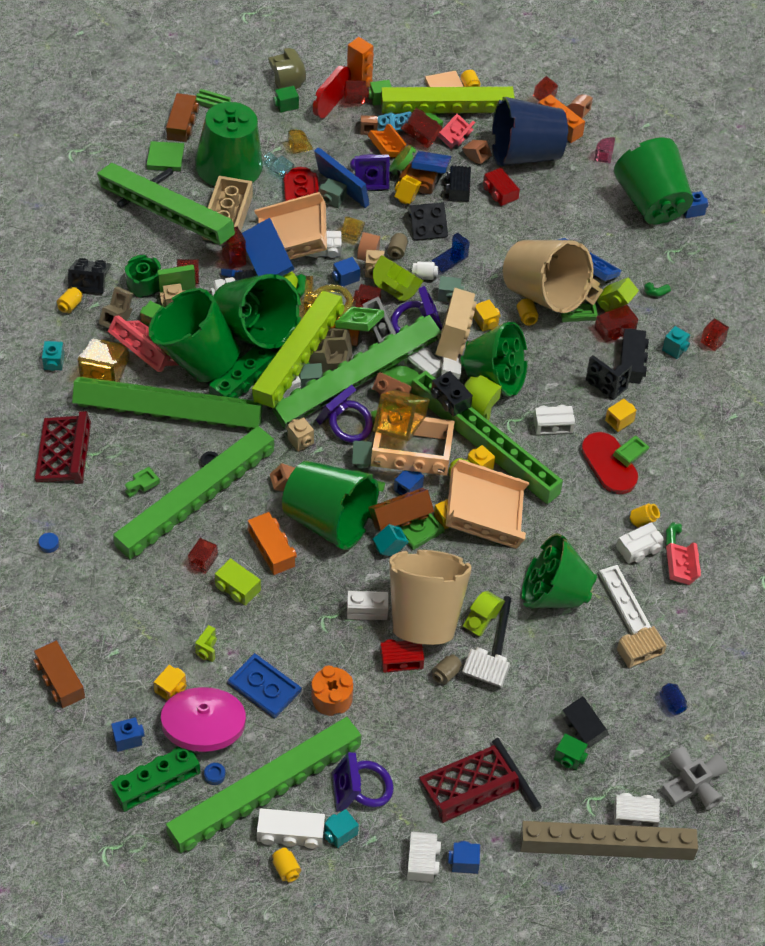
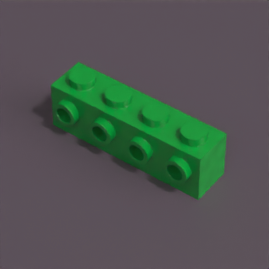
(242, 374)
(155, 777)

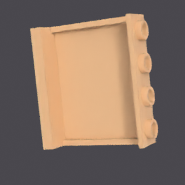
(299, 224)
(486, 503)

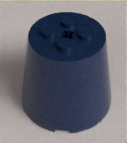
(528, 132)

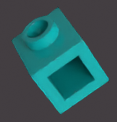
(676, 342)
(53, 355)
(390, 540)
(340, 828)

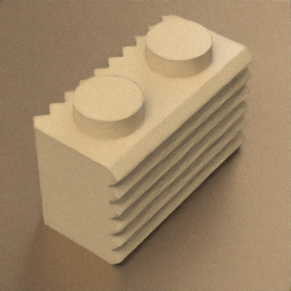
(641, 646)

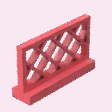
(136, 338)

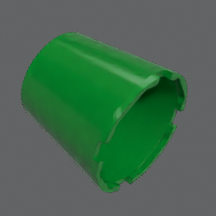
(229, 144)
(655, 180)
(260, 309)
(195, 335)
(330, 501)

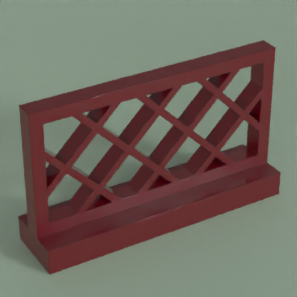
(77, 461)
(477, 794)

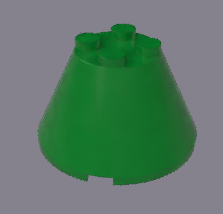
(498, 357)
(557, 577)

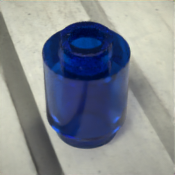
(673, 698)

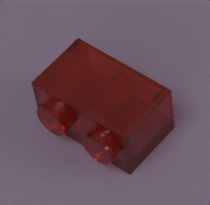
(421, 127)
(235, 250)
(612, 323)

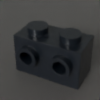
(451, 393)
(585, 721)

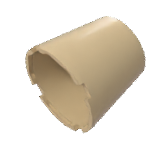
(549, 272)
(427, 595)

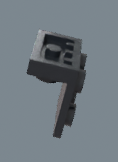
(428, 220)
(88, 275)
(606, 379)

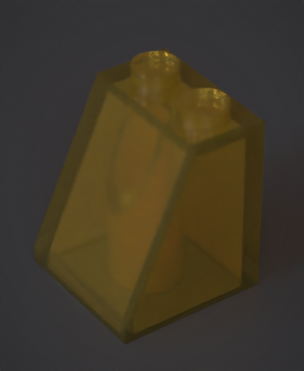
(103, 360)
(400, 414)

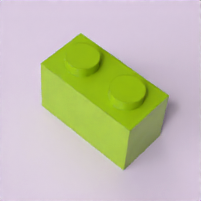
(617, 294)
(237, 582)

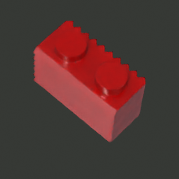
(500, 186)
(401, 656)

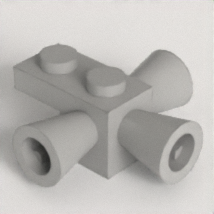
(694, 778)

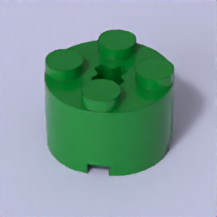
(142, 275)

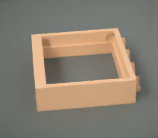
(417, 461)

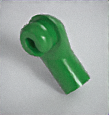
(301, 283)
(657, 292)
(671, 532)

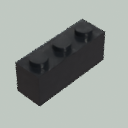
(633, 350)

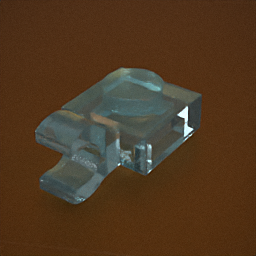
(278, 165)

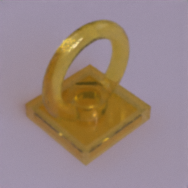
(311, 295)

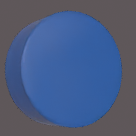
(48, 542)
(214, 774)

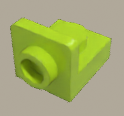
(205, 644)

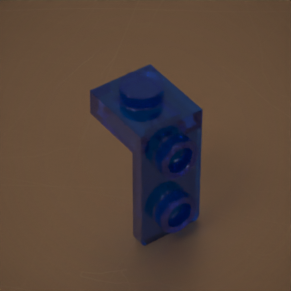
(454, 255)

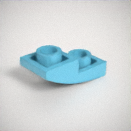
(395, 120)

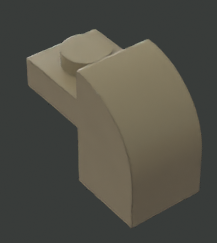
(119, 306)

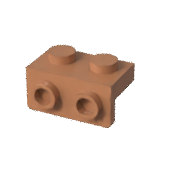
(386, 383)

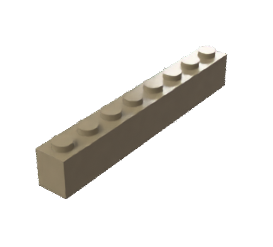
(608, 840)

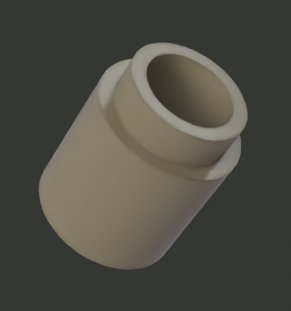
(397, 246)
(446, 669)

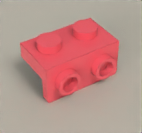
(454, 131)
(683, 563)

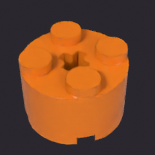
(332, 691)

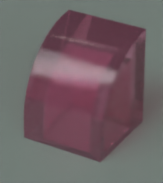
(605, 150)

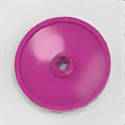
(203, 719)

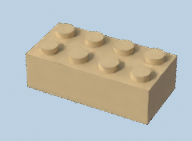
(232, 199)
(456, 324)

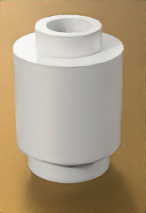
(425, 270)

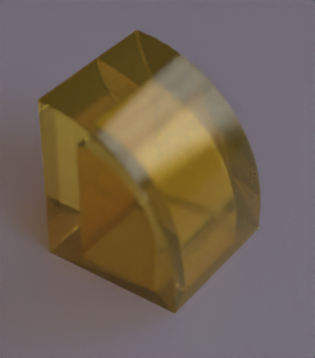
(298, 141)
(352, 228)

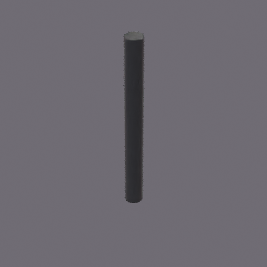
(157, 179)
(502, 626)
(522, 782)

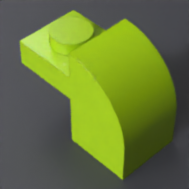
(482, 611)

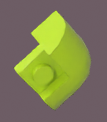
(395, 279)
(484, 394)

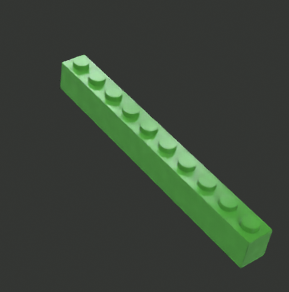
(166, 203)
(358, 370)
(167, 402)
(507, 452)
(193, 493)
(263, 785)

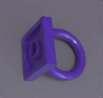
(372, 170)
(426, 308)
(338, 407)
(348, 782)

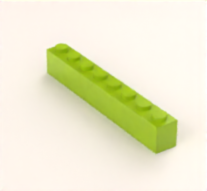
(443, 99)
(297, 349)

